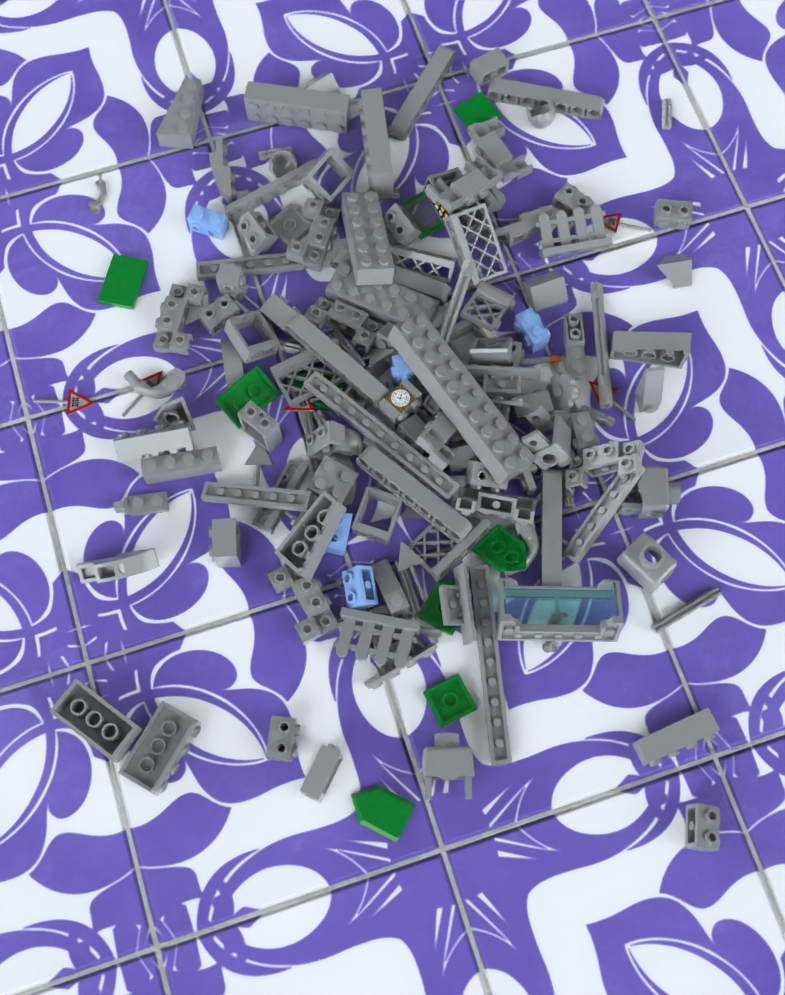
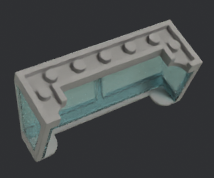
(559, 612)

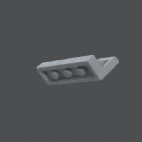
(424, 256)
(294, 483)

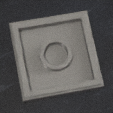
(290, 224)

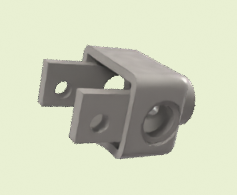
(546, 448)
(653, 494)
(647, 574)
(447, 762)

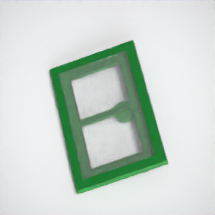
(423, 214)

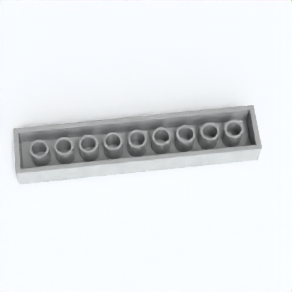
(461, 398)

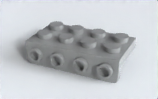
(160, 748)

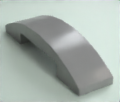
(232, 362)

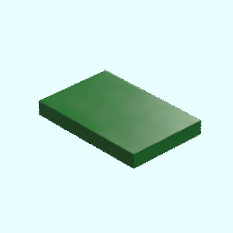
(123, 281)
(253, 387)

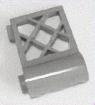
(492, 299)

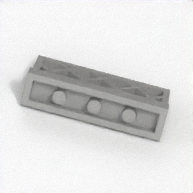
(461, 246)
(293, 365)
(457, 553)

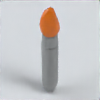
(540, 360)

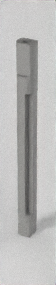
(456, 301)
(604, 378)

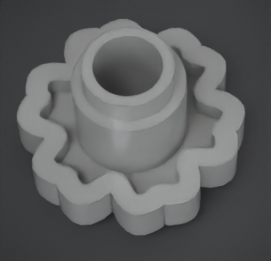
(563, 391)

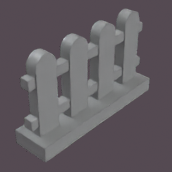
(582, 235)
(369, 622)

